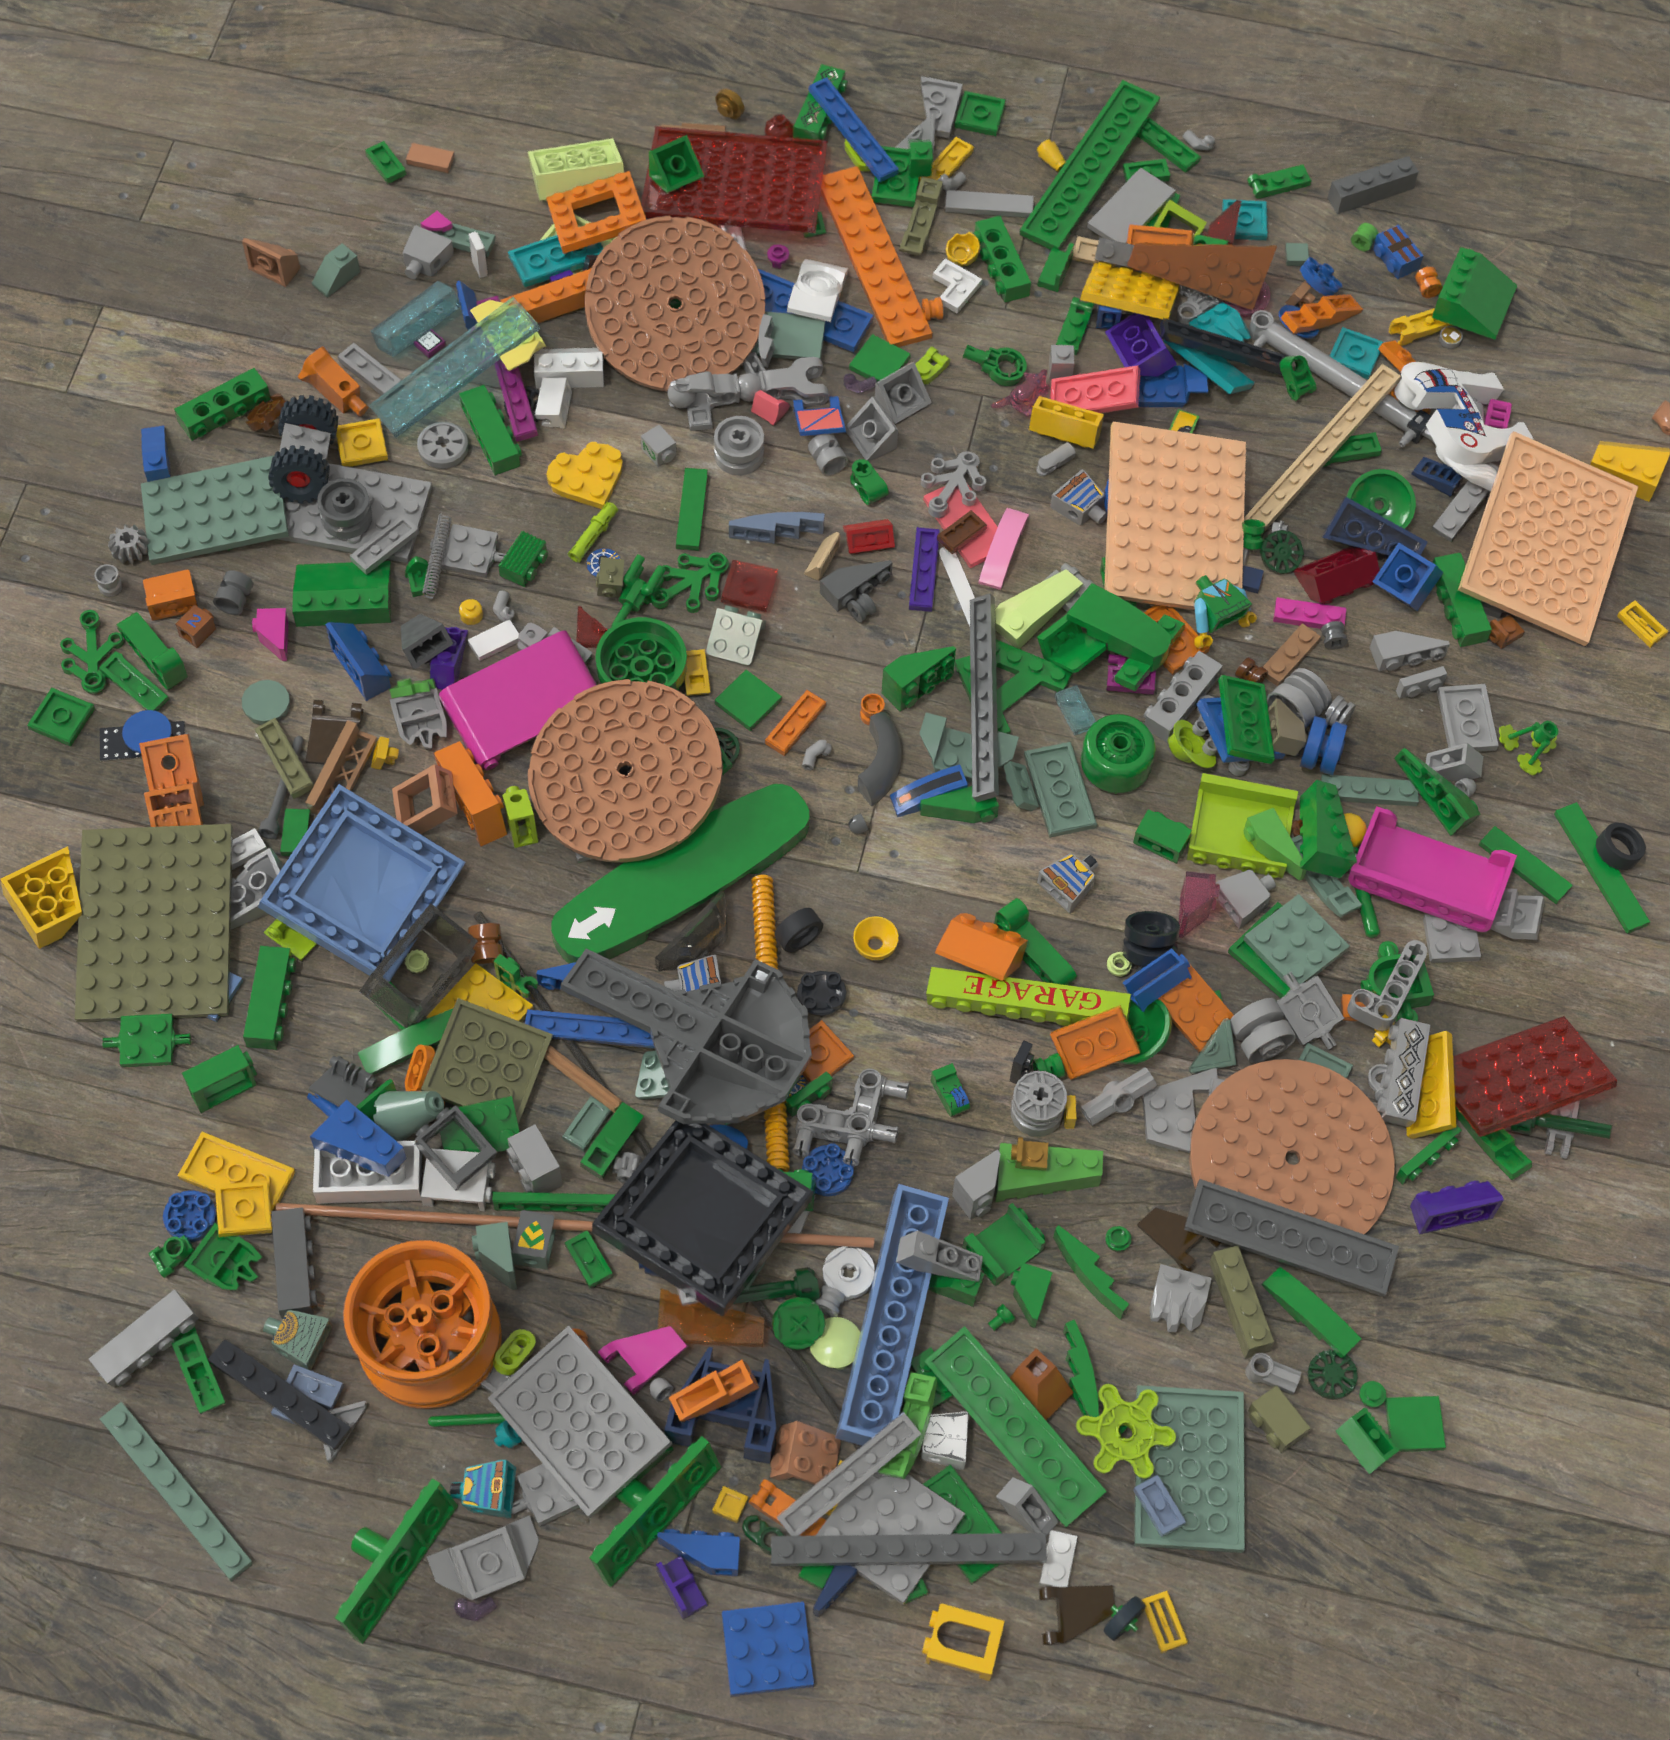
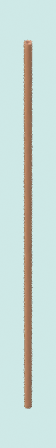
(559, 1224)

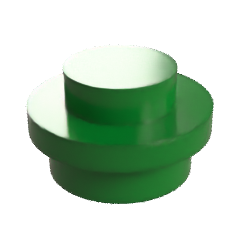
(1118, 1238)
(1372, 1394)

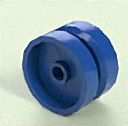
(1323, 745)

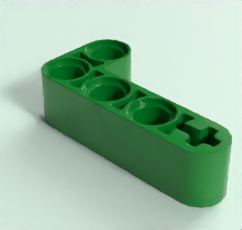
(161, 661)
(1039, 953)

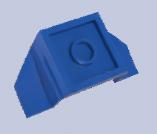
(1171, 387)

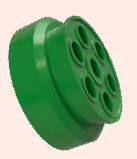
(631, 639)

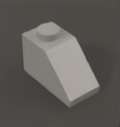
(1456, 762)
(1027, 1507)

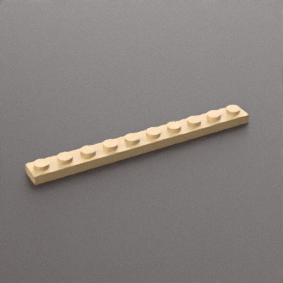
(1324, 446)

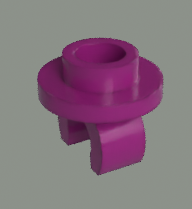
(777, 255)

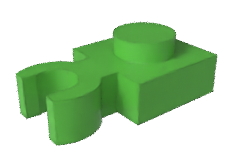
(406, 687)

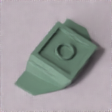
(953, 747)

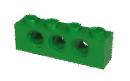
(1002, 259)
(222, 404)

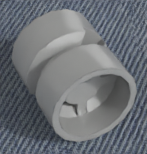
(827, 454)

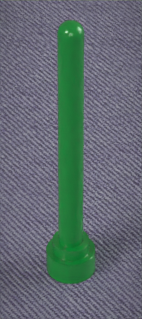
(465, 1419)

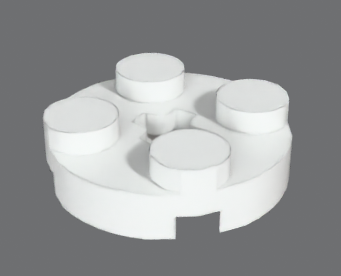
(849, 1258)

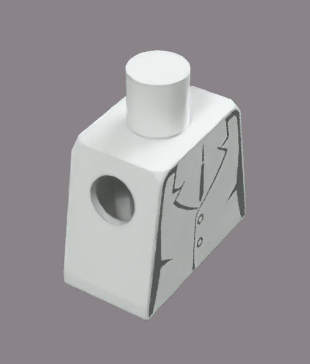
(946, 1440)

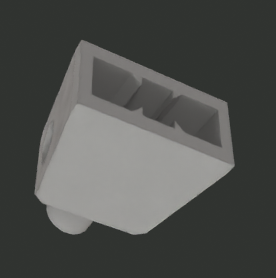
(426, 252)
(1244, 896)

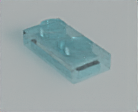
(1075, 709)

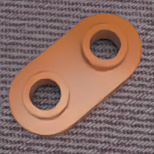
(419, 1067)

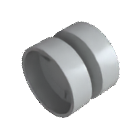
(1262, 1030)

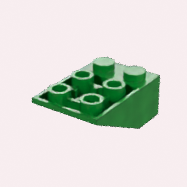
(916, 675)

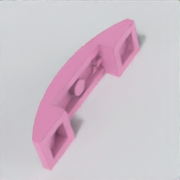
(1003, 548)

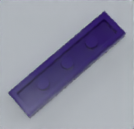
(924, 569)

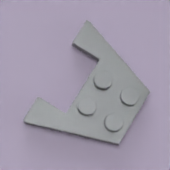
(1171, 1113)

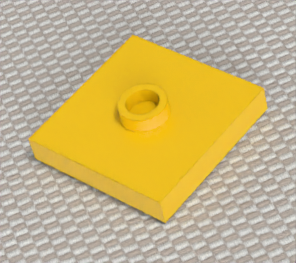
(361, 443)
(243, 1208)

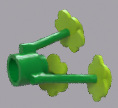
(1543, 738)

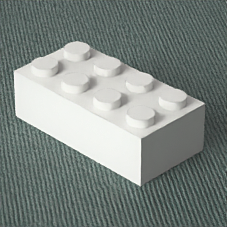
(347, 1182)

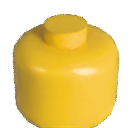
(470, 612)

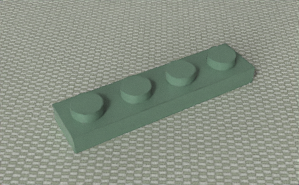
(1374, 790)

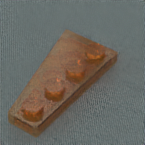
(702, 1325)

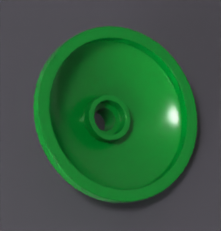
(1391, 490)
(1154, 1024)

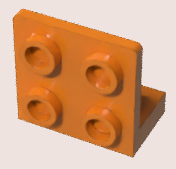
(169, 594)

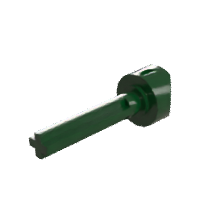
(1565, 1124)
(803, 1285)

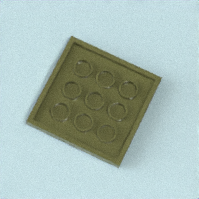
(486, 1058)

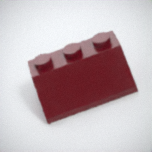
(1338, 574)

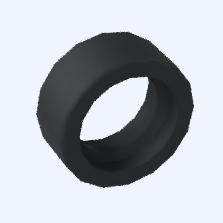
(1626, 835)
(798, 930)

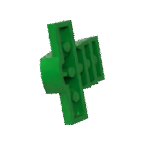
(1126, 632)

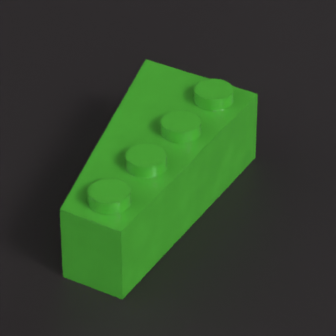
(1066, 1170)

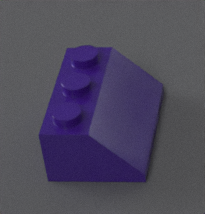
(1140, 344)
(1455, 1206)

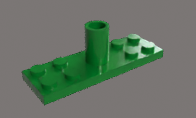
(653, 1510)
(393, 1559)

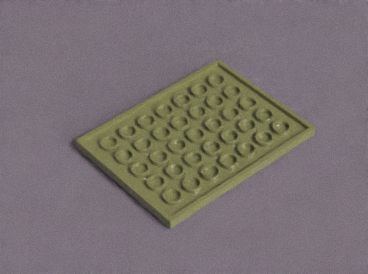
(154, 922)

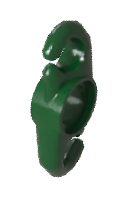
(758, 1537)

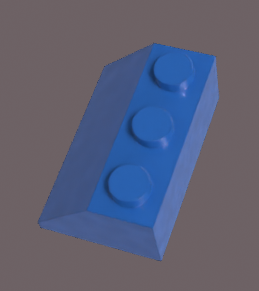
(358, 659)

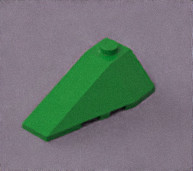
(1445, 800)

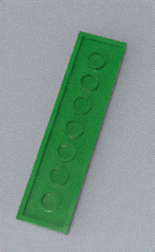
(1015, 1426)

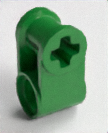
(1297, 379)
(867, 482)

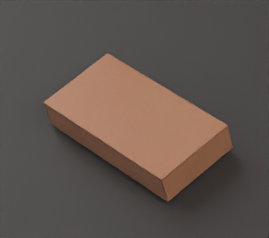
(430, 157)

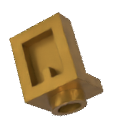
(1030, 1154)

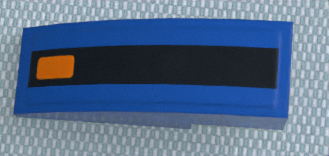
(908, 797)

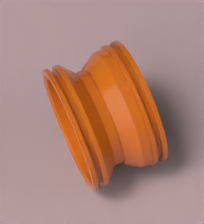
(410, 1269)

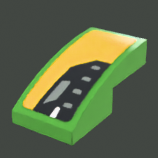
(1184, 422)

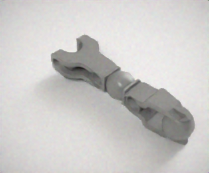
(725, 389)

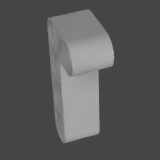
(1396, 984)

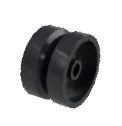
(1149, 936)

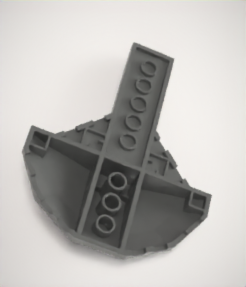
(719, 1046)

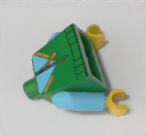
(1219, 606)

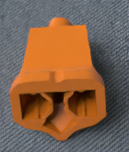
(332, 382)

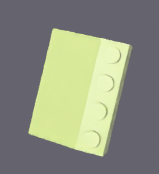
(573, 166)

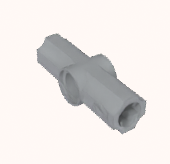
(1118, 1096)

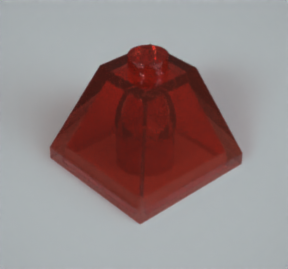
(1225, 224)

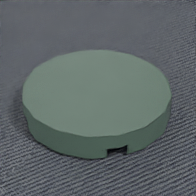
(265, 701)

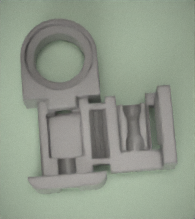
(1196, 303)

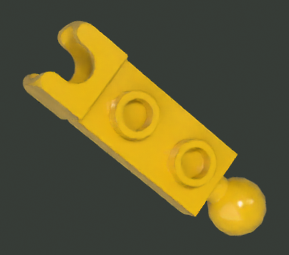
(1416, 326)

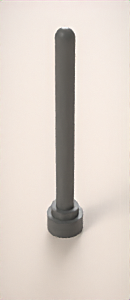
(269, 827)

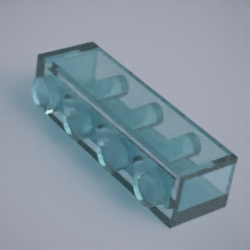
(415, 318)

